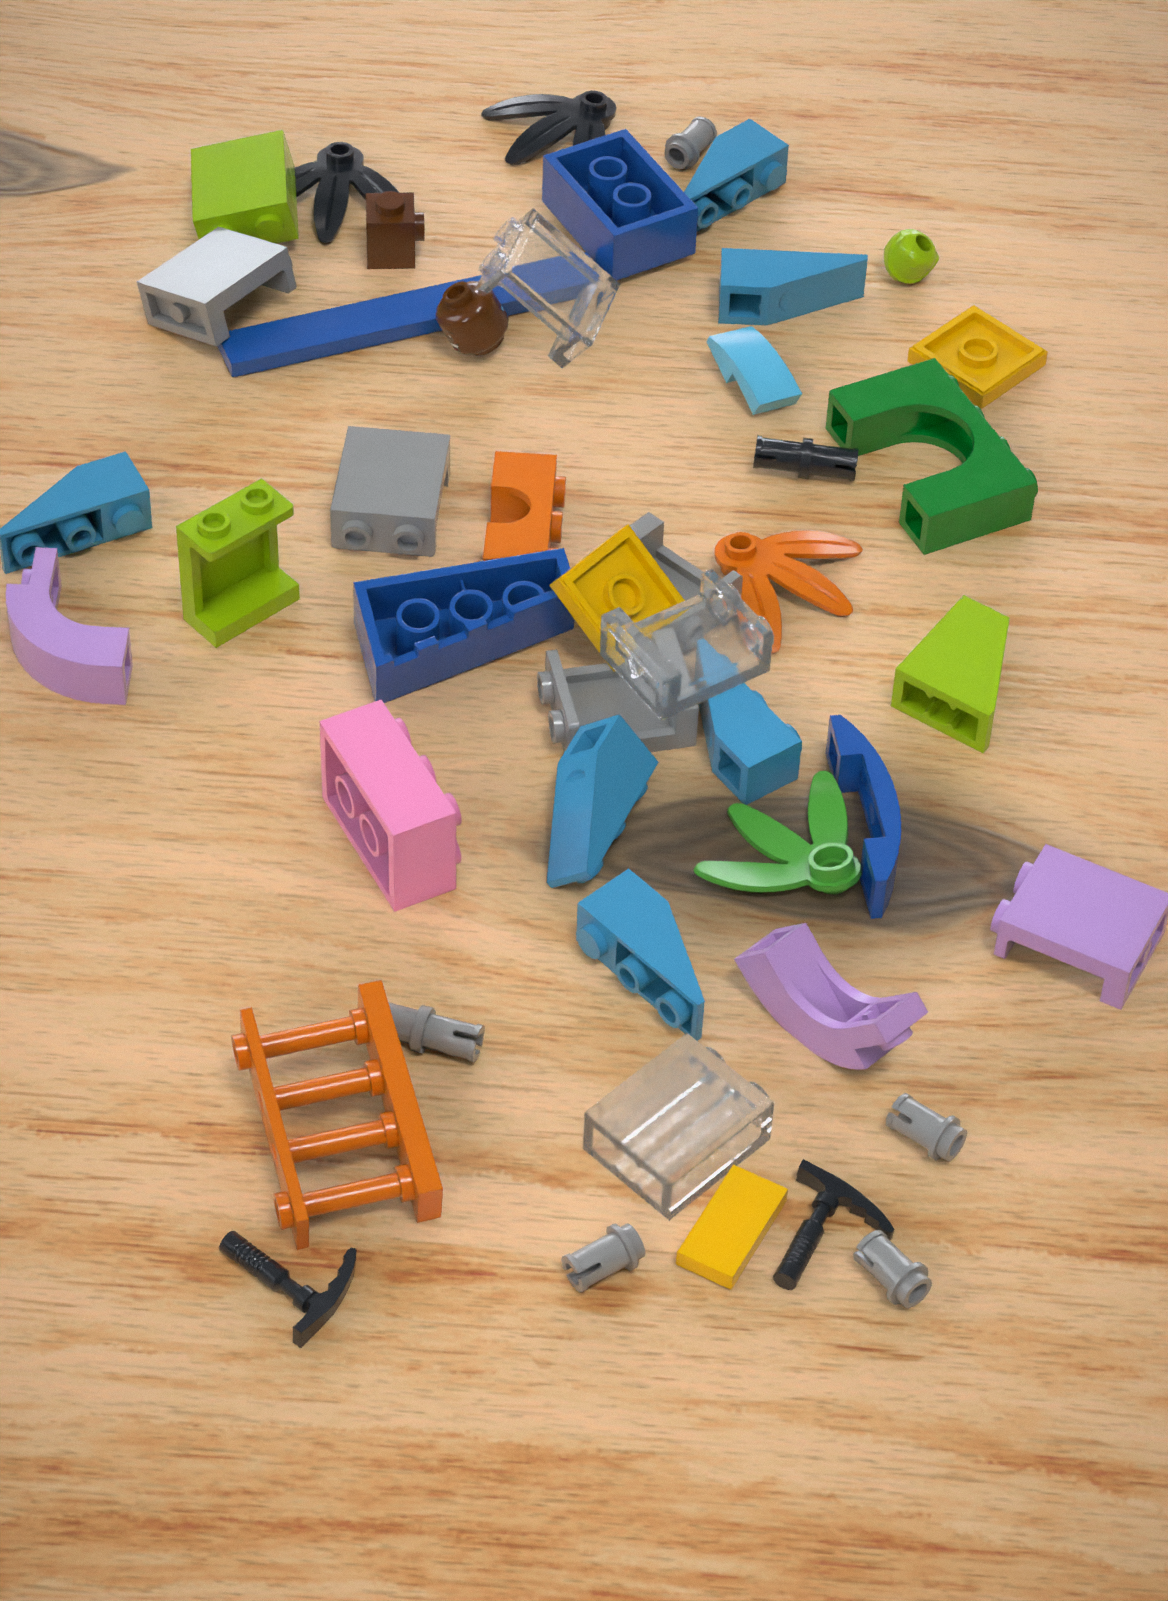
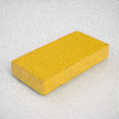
(731, 1227)

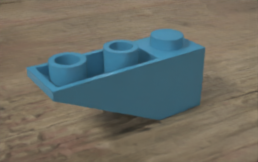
(737, 171)
(782, 285)
(78, 512)
(749, 743)
(594, 793)
(639, 941)

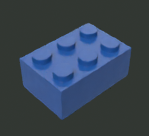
(619, 204)

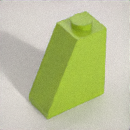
(956, 674)

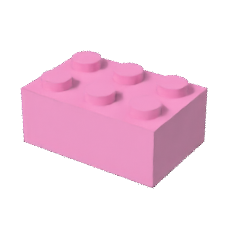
(389, 804)

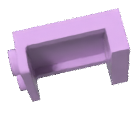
(1084, 919)

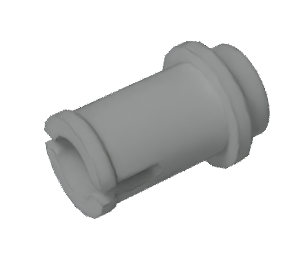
(684, 148)
(938, 1134)
(604, 1256)
(902, 1278)

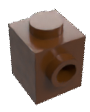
(392, 230)

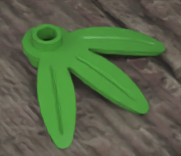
(824, 865)

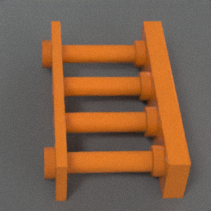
(382, 1075)

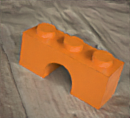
(524, 504)

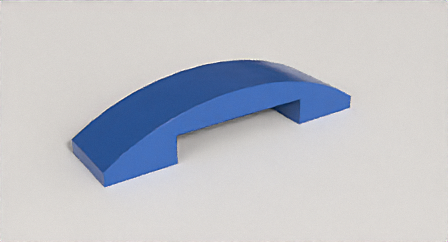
(861, 769)

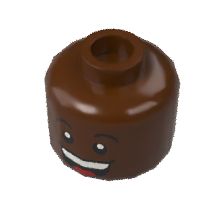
(471, 320)

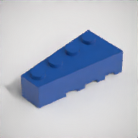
(455, 618)

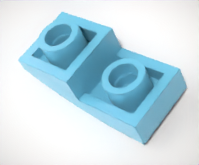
(757, 367)

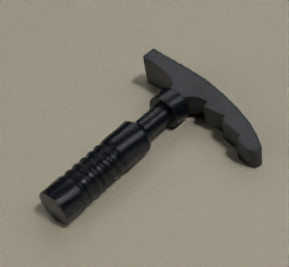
(831, 1193)
(319, 1306)

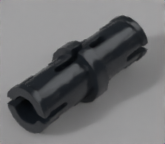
(805, 458)

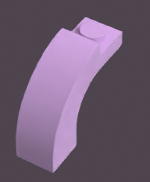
(59, 653)
(820, 1006)

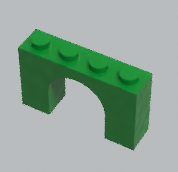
(928, 407)

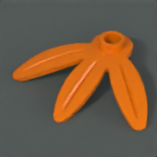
(774, 560)

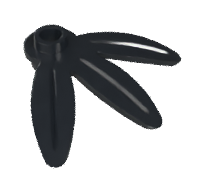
(585, 113)
(335, 170)

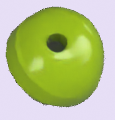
(910, 256)

